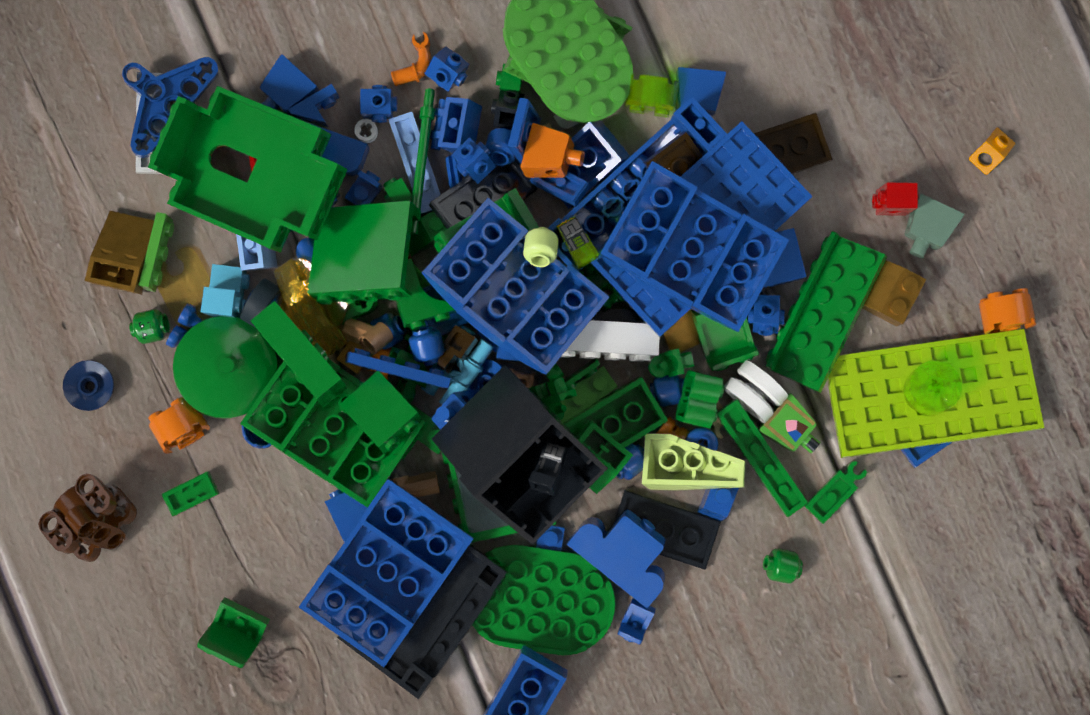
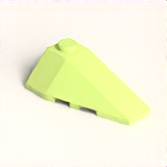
(685, 465)

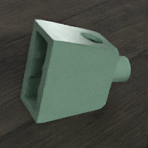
(930, 225)

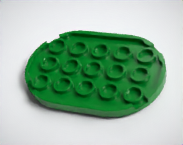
(547, 602)

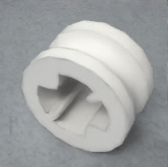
(358, 131)

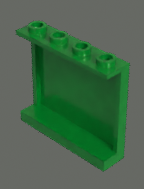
(363, 253)

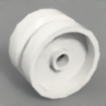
(758, 388)

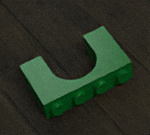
(420, 306)

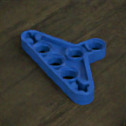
(172, 87)

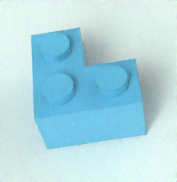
(225, 291)

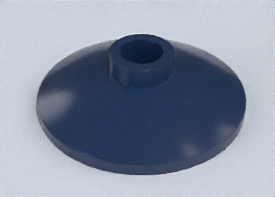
(76, 383)

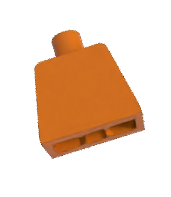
(549, 153)

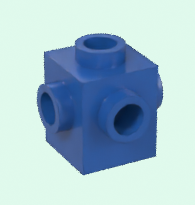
(447, 69)
(371, 97)
(473, 160)
(766, 315)

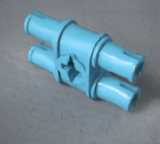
(469, 369)

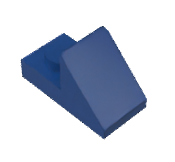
(309, 108)

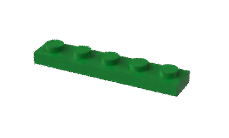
(761, 458)

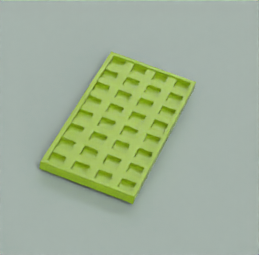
(994, 400)

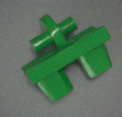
(670, 363)
(558, 393)

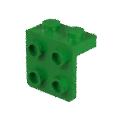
(234, 633)

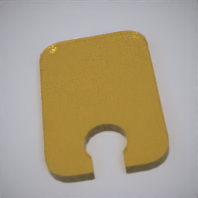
(185, 287)

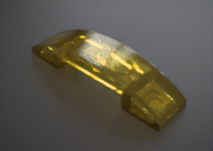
(305, 309)

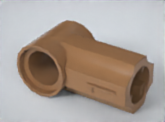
(368, 336)
(419, 485)

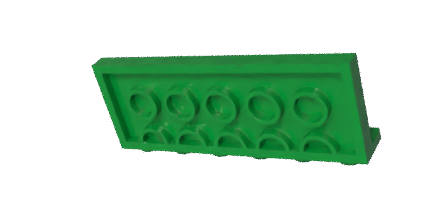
(825, 311)

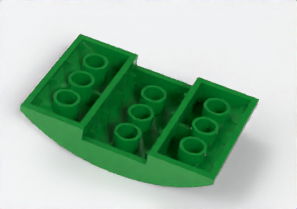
(325, 437)

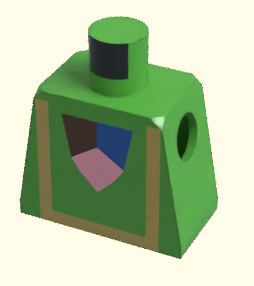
(791, 426)

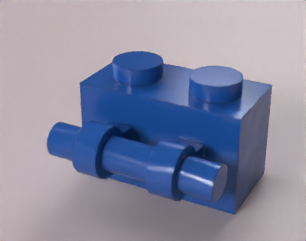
(455, 123)

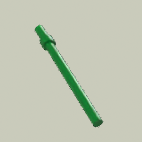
(427, 115)

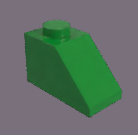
(428, 228)

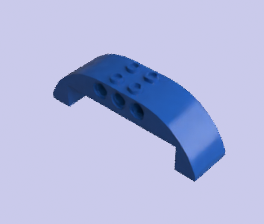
(605, 204)

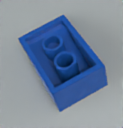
(601, 152)

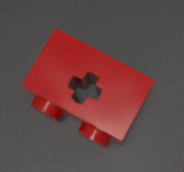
(895, 199)

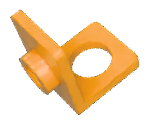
(997, 146)

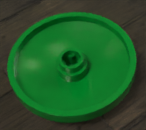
(223, 366)

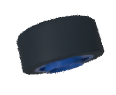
(259, 299)

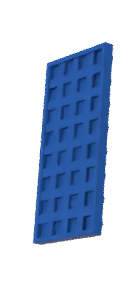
(737, 174)

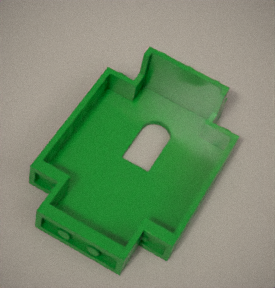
(289, 182)

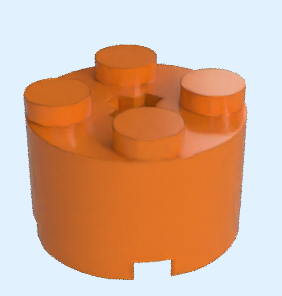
(1007, 312)
(177, 425)

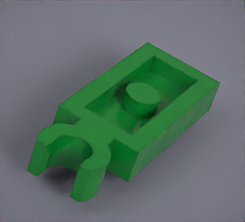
(834, 493)

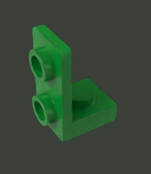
(586, 371)

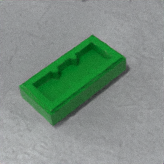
(190, 493)

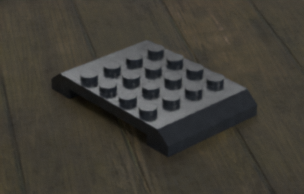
(443, 622)

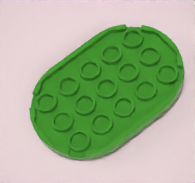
(569, 56)

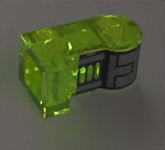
(577, 242)

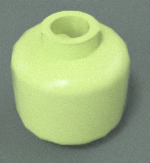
(540, 247)

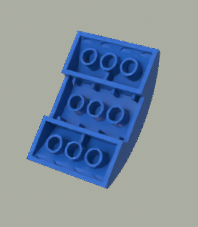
(694, 247)
(508, 300)
(386, 572)

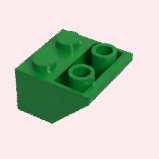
(607, 450)

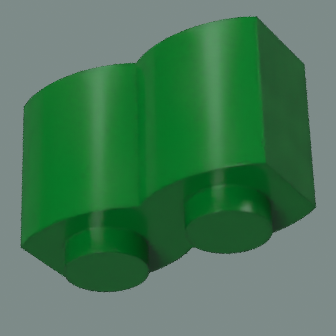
(699, 399)

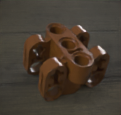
(88, 519)

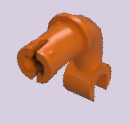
(418, 69)

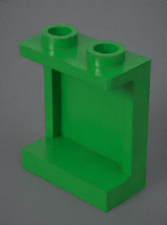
(723, 345)
(381, 412)

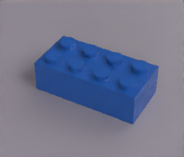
(528, 686)

